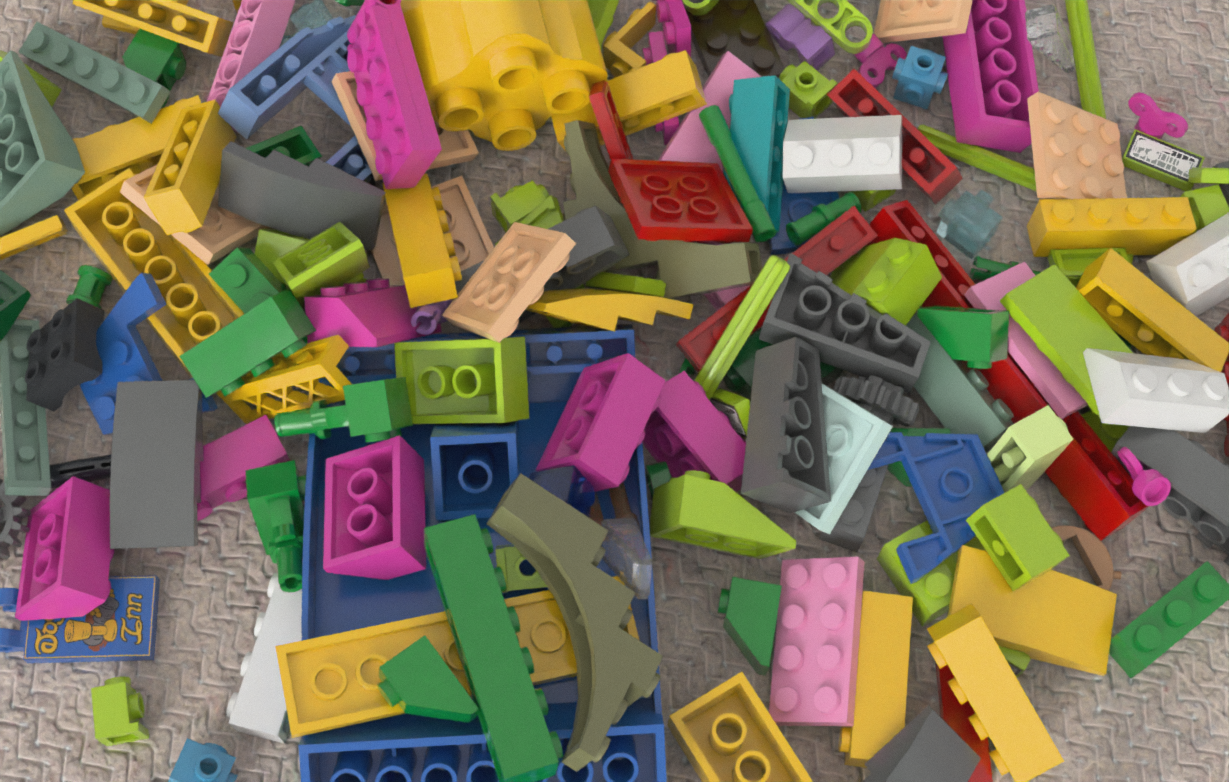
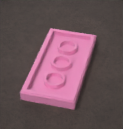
(690, 139)
(1035, 364)

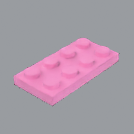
(817, 642)

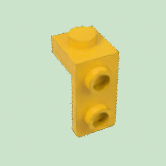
(617, 46)

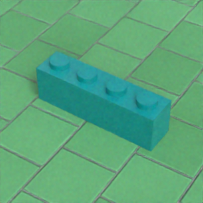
(758, 132)

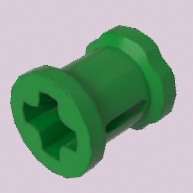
(90, 285)

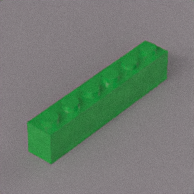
(490, 652)

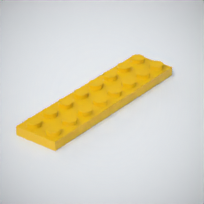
(336, 676)

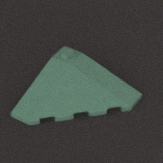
(35, 149)

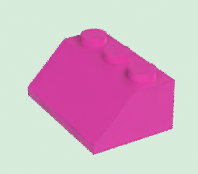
(363, 313)
(604, 421)
(694, 434)
(375, 511)
(66, 553)

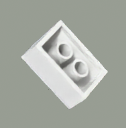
(843, 154)
(1196, 268)
(1156, 391)

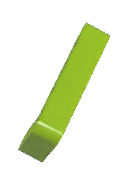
(835, 27)

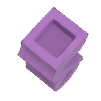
(795, 31)

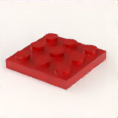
(679, 201)

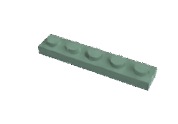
(94, 72)
(21, 421)

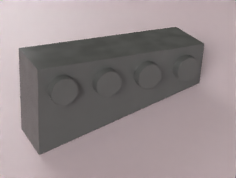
(595, 250)
(843, 328)
(787, 429)
(1196, 479)

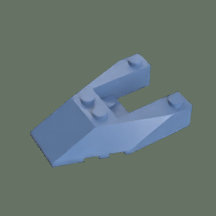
(302, 62)

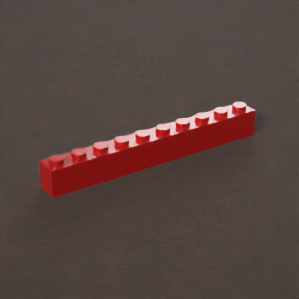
(1086, 468)

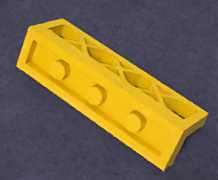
(300, 370)

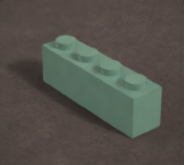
(959, 393)

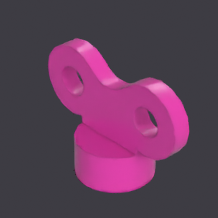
(878, 60)
(1154, 120)
(1148, 485)

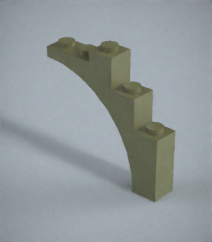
(684, 266)
(610, 663)

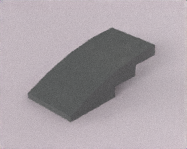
(296, 196)
(156, 464)
(924, 753)

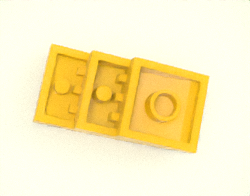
(604, 307)
(1048, 618)

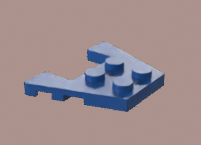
(124, 352)
(950, 482)

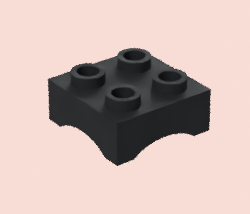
(63, 354)

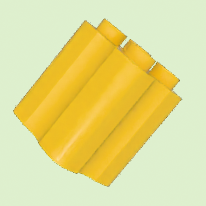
(504, 63)

